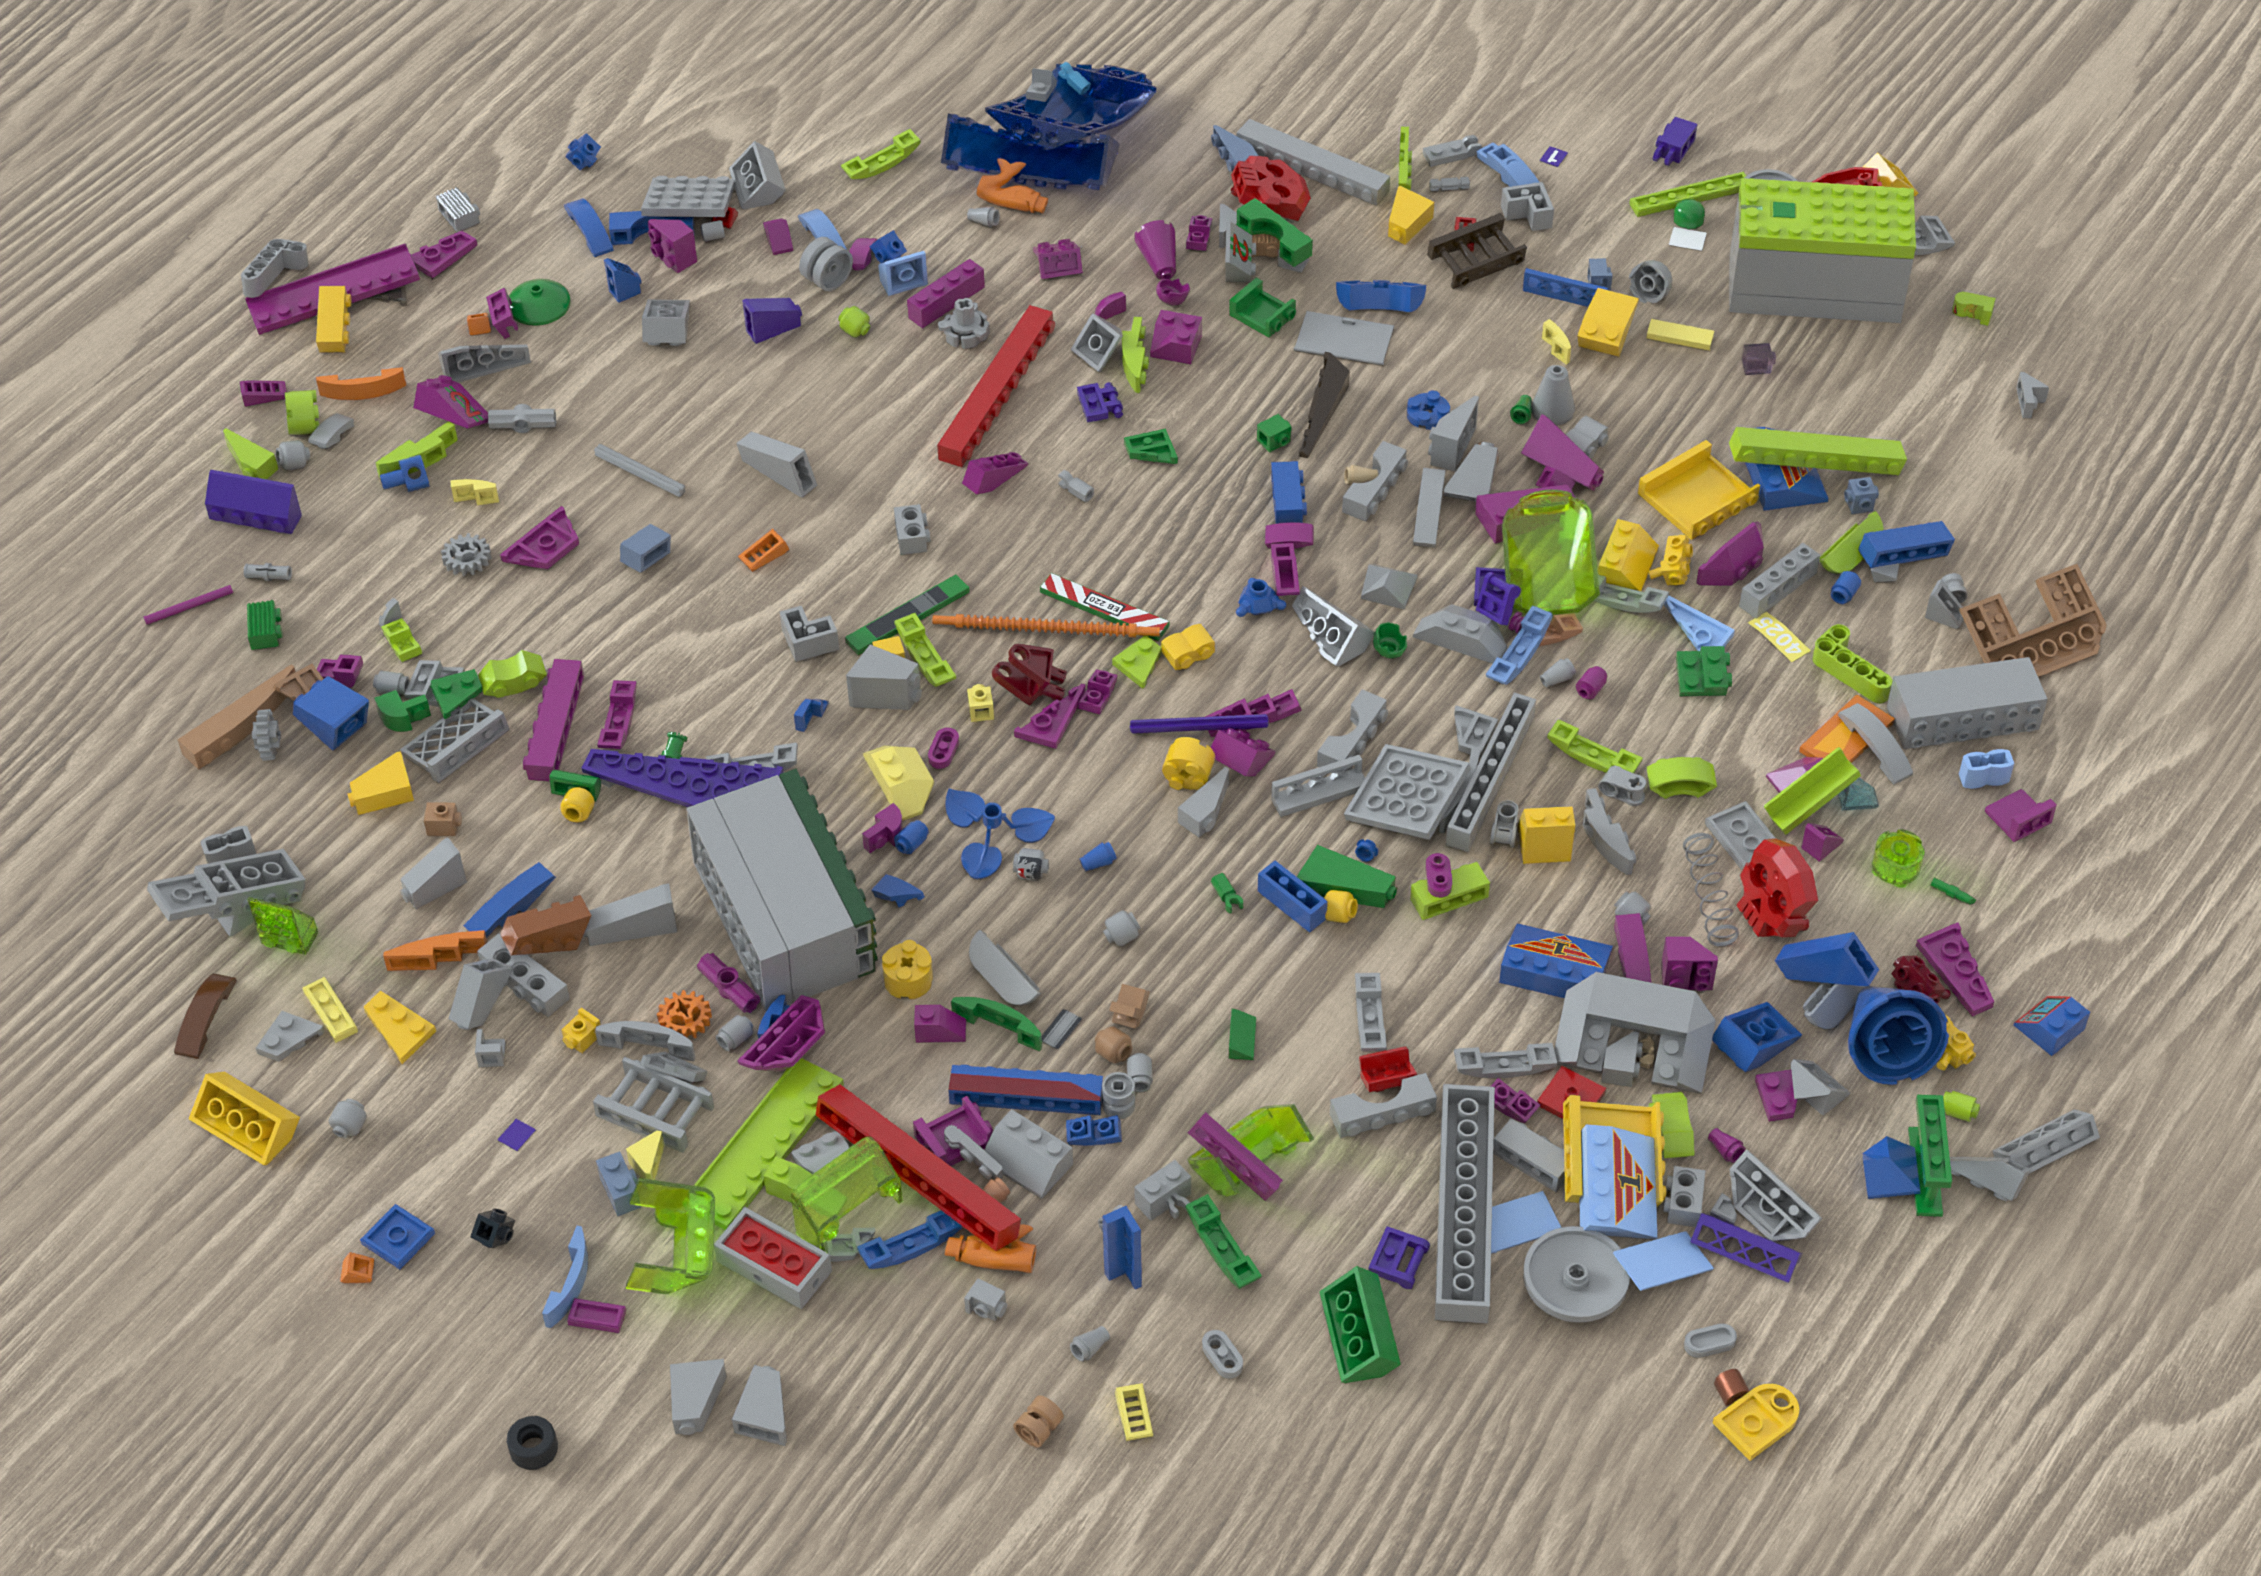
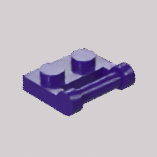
(1492, 604)
(1391, 1252)

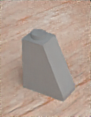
(1474, 474)
(434, 875)
(478, 991)
(695, 1393)
(762, 1407)

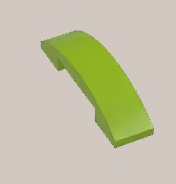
(883, 160)
(922, 651)
(1588, 752)

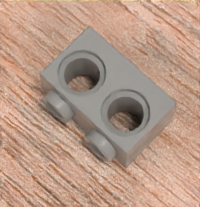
(910, 529)
(1686, 1196)

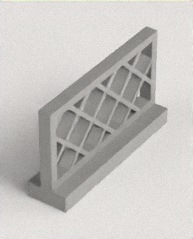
(461, 747)

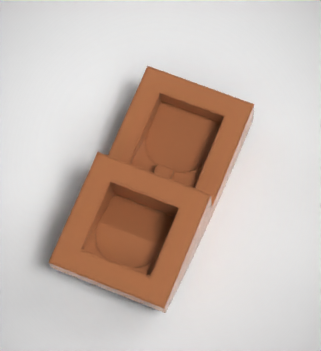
(1561, 628)

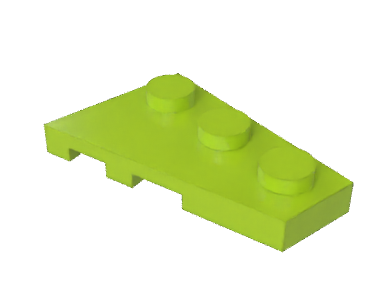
(1404, 158)

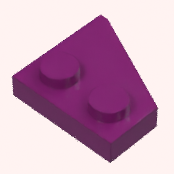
(1777, 1094)

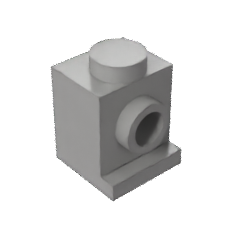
(985, 1300)

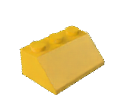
(1628, 556)

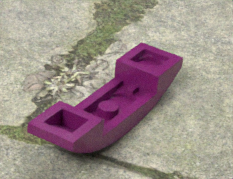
(619, 715)

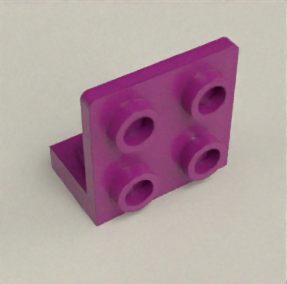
(1058, 258)
(2020, 815)

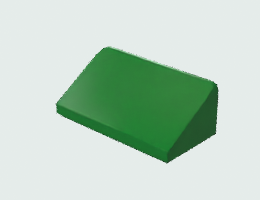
(1242, 1035)

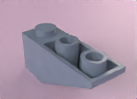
(1231, 147)

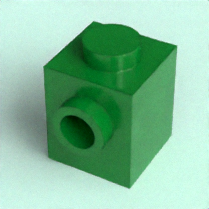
(1274, 433)

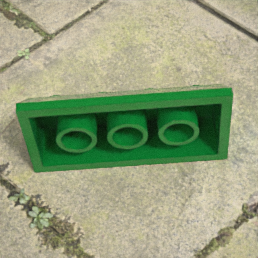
(1359, 1326)

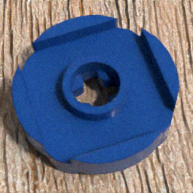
(1427, 401)

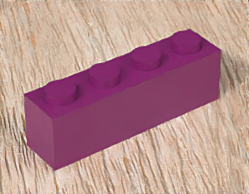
(943, 293)

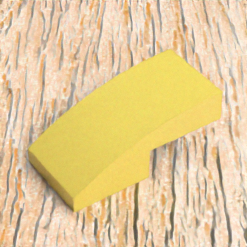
(1557, 339)
(469, 489)

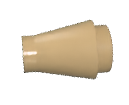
(1359, 474)

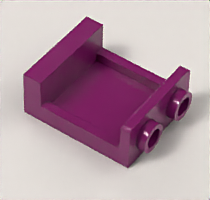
(965, 1118)

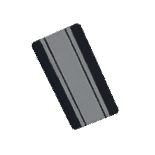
(1060, 1028)

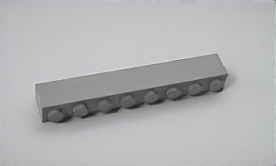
(1317, 162)
(1490, 772)

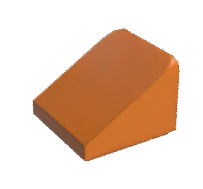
(478, 323)
(357, 1269)

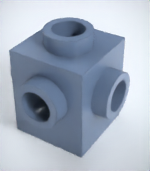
(1861, 495)

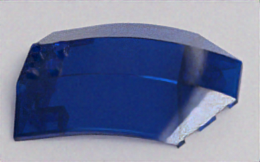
(1068, 116)

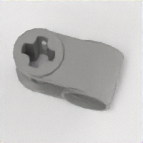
(1622, 784)
(1505, 824)

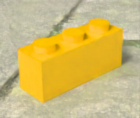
(333, 319)

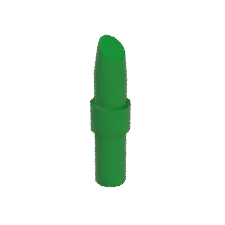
(1952, 891)

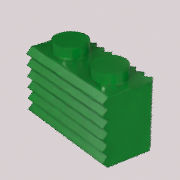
(263, 625)

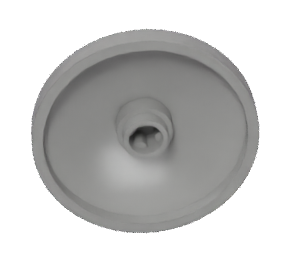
(1575, 1274)

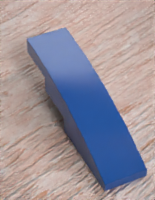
(510, 899)

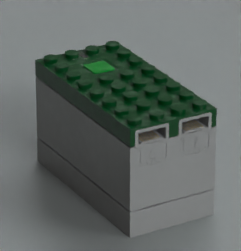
(782, 889)

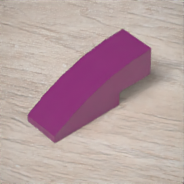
(1284, 569)
(1632, 947)

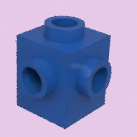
(579, 153)
(888, 247)

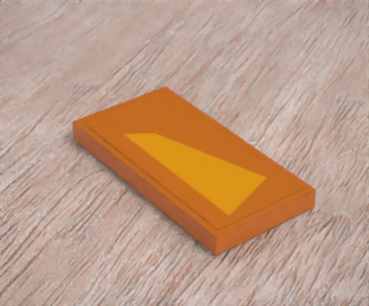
(1836, 734)

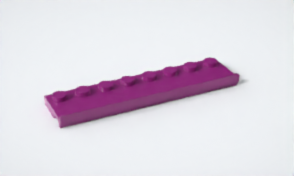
(360, 277)

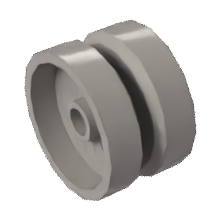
(825, 263)

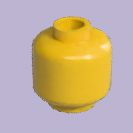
(577, 804)
(1340, 906)

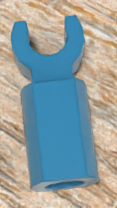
(1074, 78)

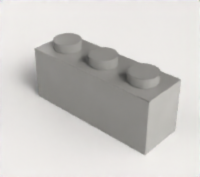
(1531, 1154)

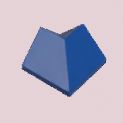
(1890, 1169)

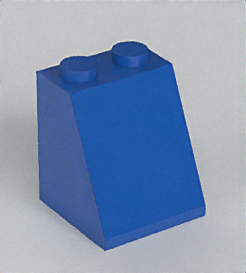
(331, 711)

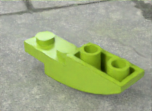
(1134, 356)
(430, 448)

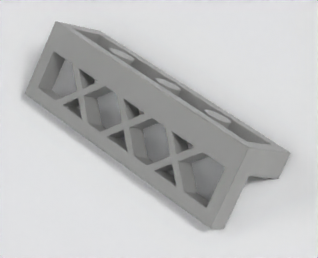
(1318, 789)
(2051, 1140)

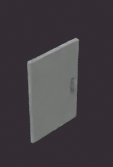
(1344, 338)

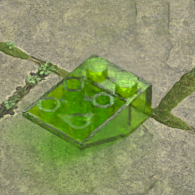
(283, 926)

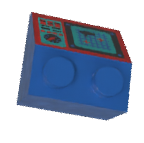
(2054, 1022)

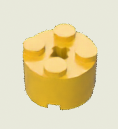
(1188, 764)
(907, 970)

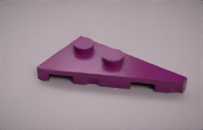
(1050, 724)

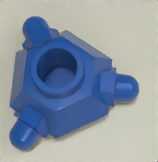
(1258, 599)

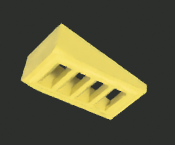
(1128, 1392)

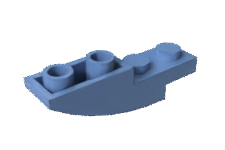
(1508, 164)

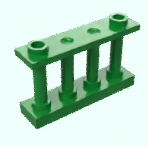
(1932, 1154)

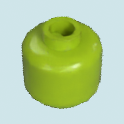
(854, 321)

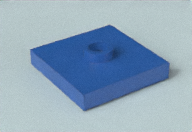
(397, 1236)

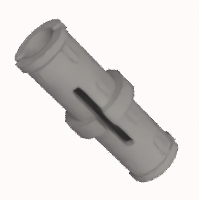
(267, 571)

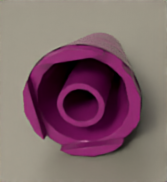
(1158, 247)

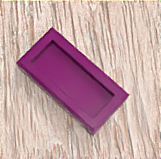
(596, 1315)

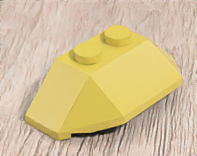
(901, 777)

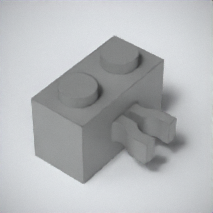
(1163, 1191)

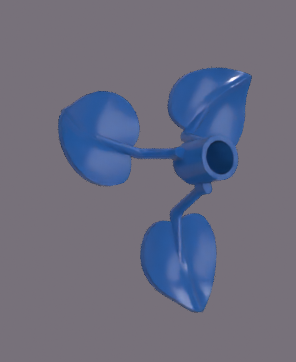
(979, 859)

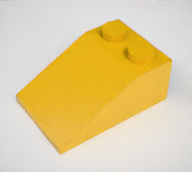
(1607, 322)

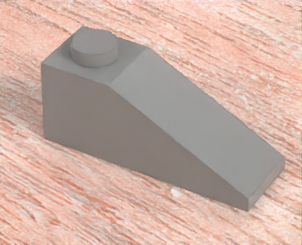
(1201, 810)

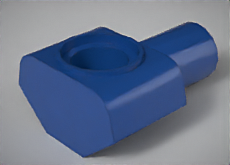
(401, 476)

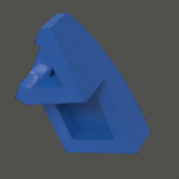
(806, 710)
(896, 890)

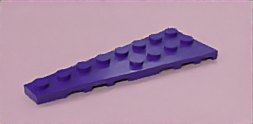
(675, 780)

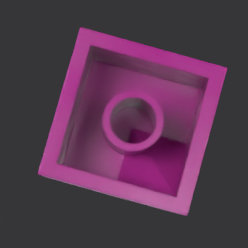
(1176, 337)

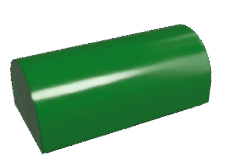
(563, 781)

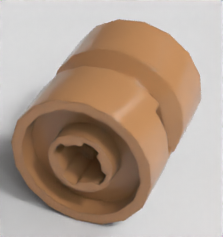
(1038, 1421)

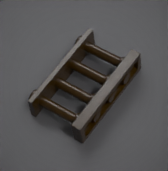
(1476, 233)

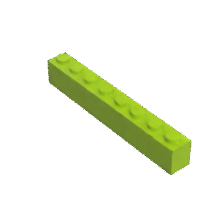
(1817, 451)

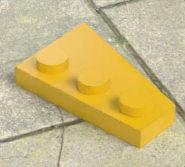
(399, 1025)

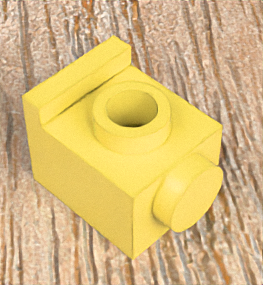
(979, 698)

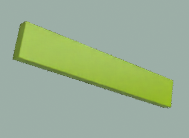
(1698, 191)

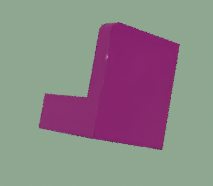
(1553, 477)

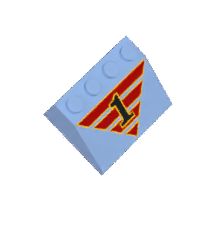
(1618, 1183)

